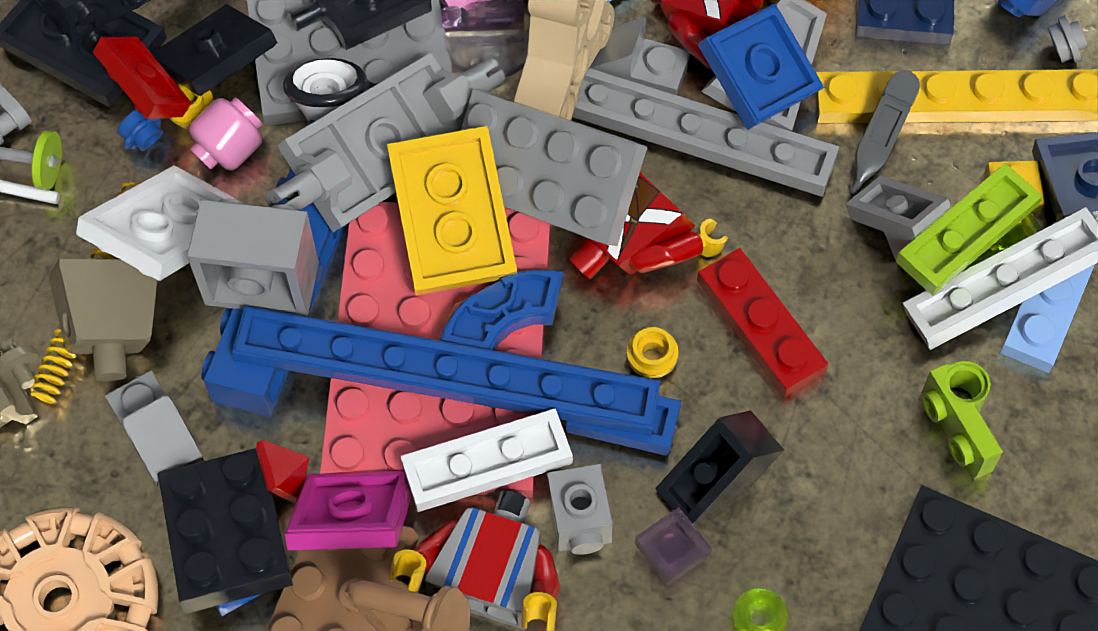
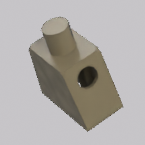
(103, 311)

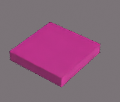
(349, 511)

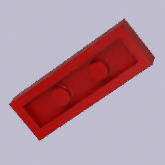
(762, 322)

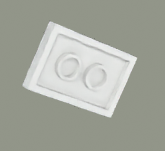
(150, 222)

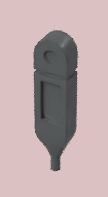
(884, 126)

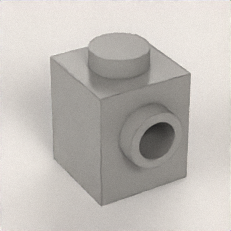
(579, 509)

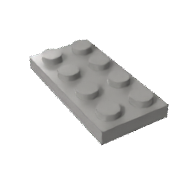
(559, 167)

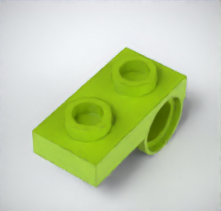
(968, 434)

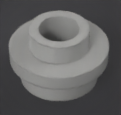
(1067, 39)

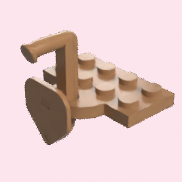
(354, 594)

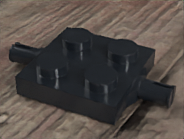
(359, 19)

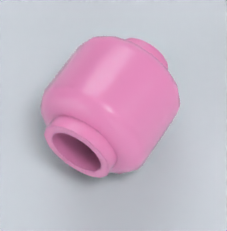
(225, 134)

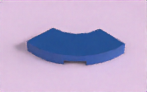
(505, 307)

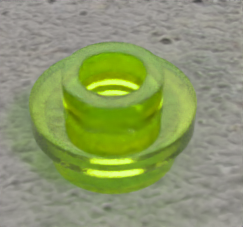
(760, 600)

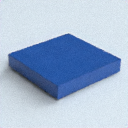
(760, 66)

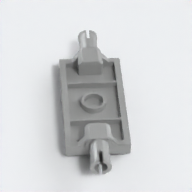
(345, 155)

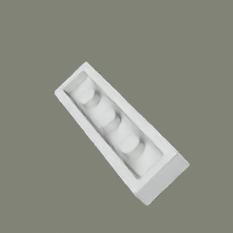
(1006, 279)

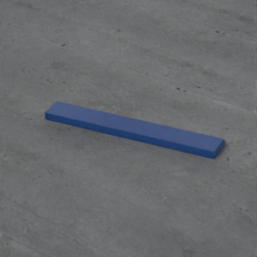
(446, 370)

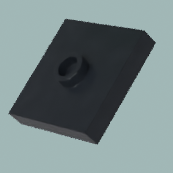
(214, 49)

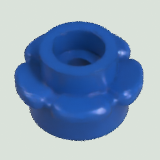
(139, 131)

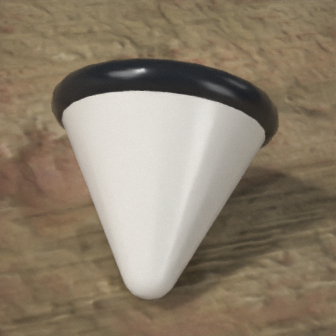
(324, 85)

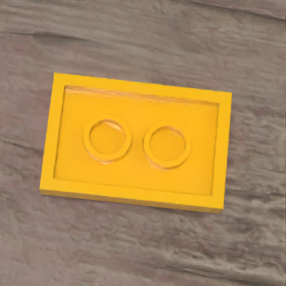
(452, 210)

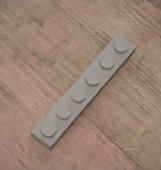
(705, 132)

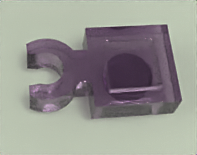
(485, 17)

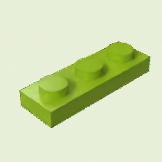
(968, 229)

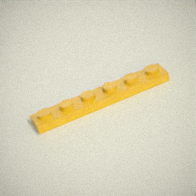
(966, 96)

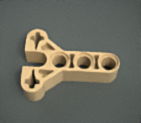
(561, 50)

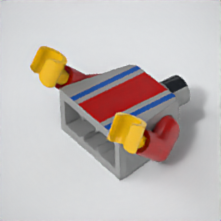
(492, 563)

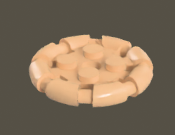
(78, 570)

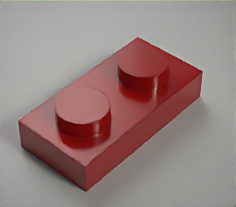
(141, 77)

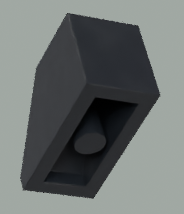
(720, 466)

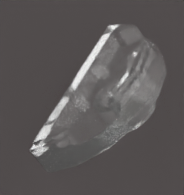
(504, 46)

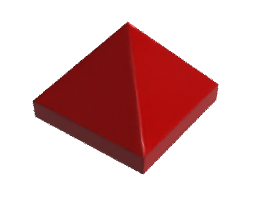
(282, 469)

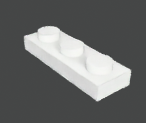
(486, 460)

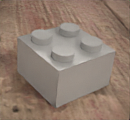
(253, 256)

